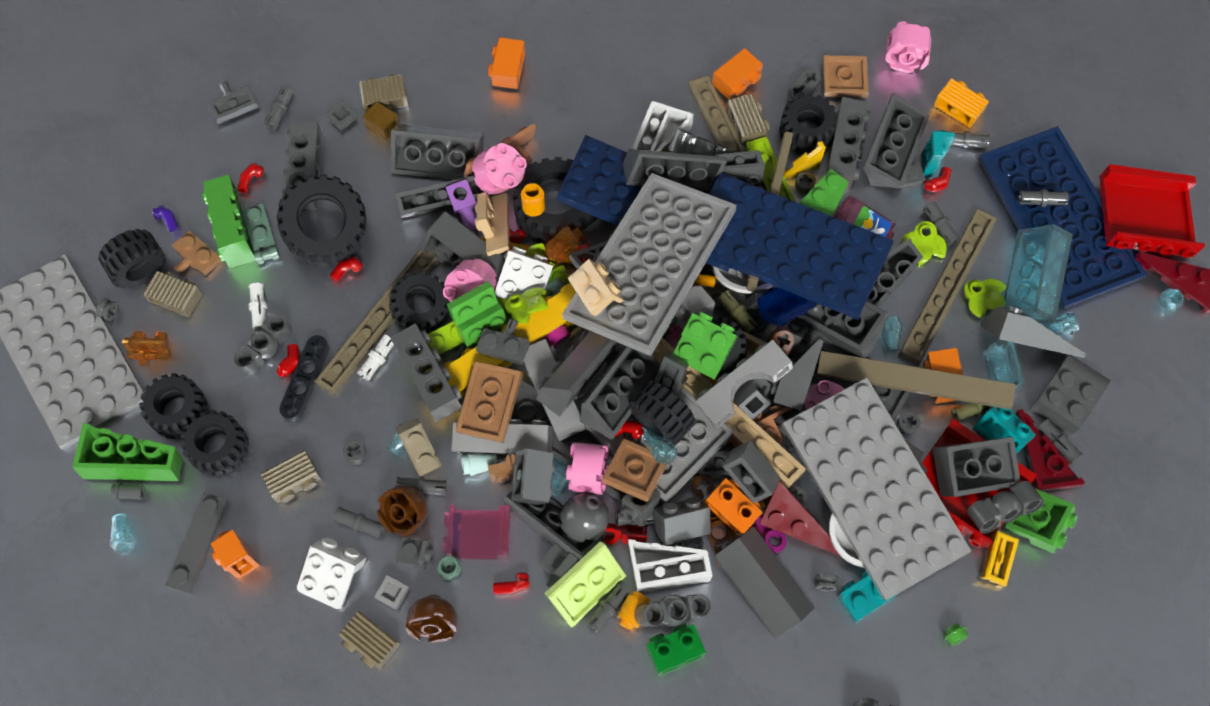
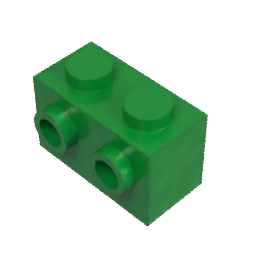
(675, 649)

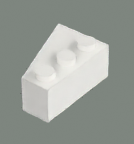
(660, 126)
(667, 567)

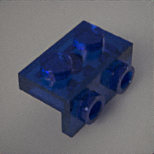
(782, 306)

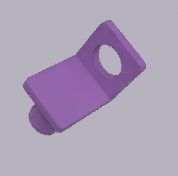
(463, 207)

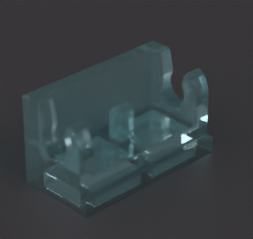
(1004, 364)

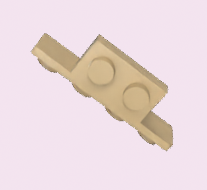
(493, 221)

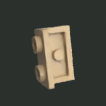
(595, 286)

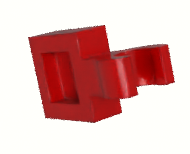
(626, 532)

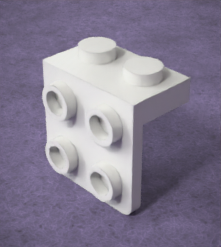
(522, 273)
(329, 572)

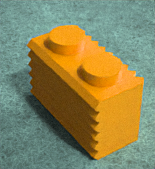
(961, 102)

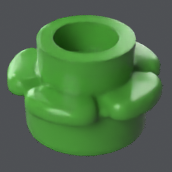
(956, 634)

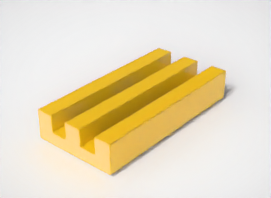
(995, 557)

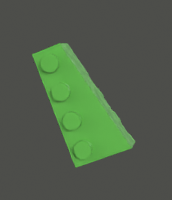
(826, 193)
(227, 221)
(124, 457)

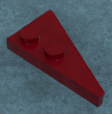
(1187, 278)
(1046, 461)
(790, 517)

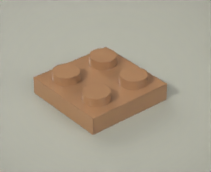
(845, 76)
(634, 471)

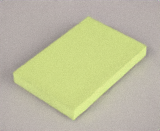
(585, 584)

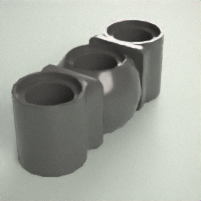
(688, 143)
(268, 335)
(1005, 507)
(683, 610)

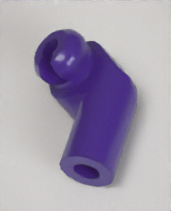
(168, 217)

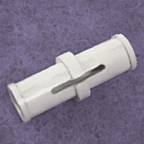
(257, 305)
(376, 357)

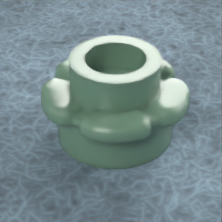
(449, 561)

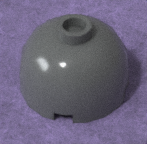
(584, 517)

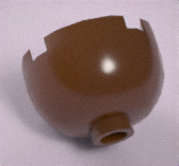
(402, 510)
(431, 618)

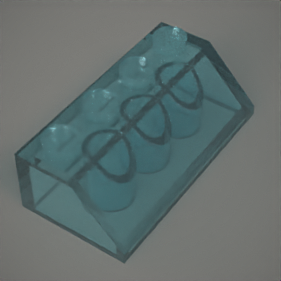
(1038, 271)

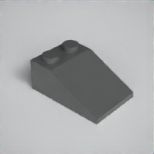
(794, 385)
(976, 467)

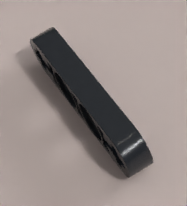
(301, 377)

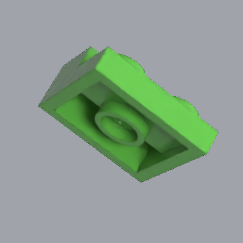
(475, 312)
(705, 344)
(1048, 524)

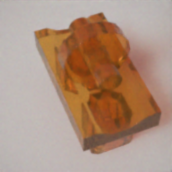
(564, 244)
(147, 349)

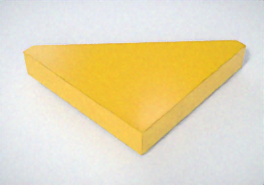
(806, 162)

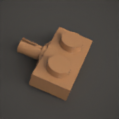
(195, 254)
(502, 471)

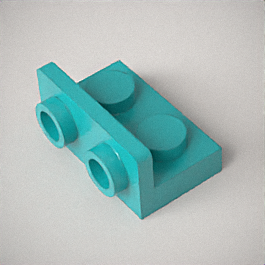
(935, 150)
(1002, 424)
(861, 597)

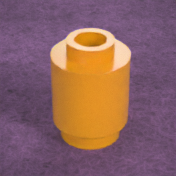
(533, 200)
(626, 613)

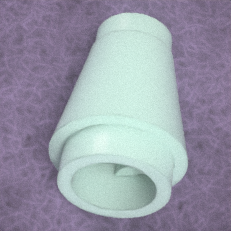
(477, 462)

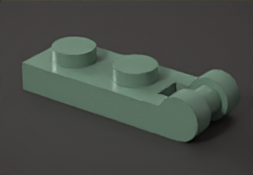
(260, 233)

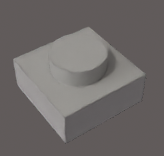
(392, 592)

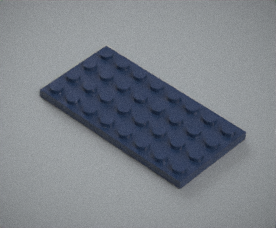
(1051, 164)
(599, 184)
(799, 248)

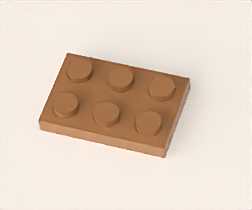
(489, 402)

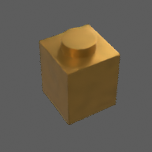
(380, 120)

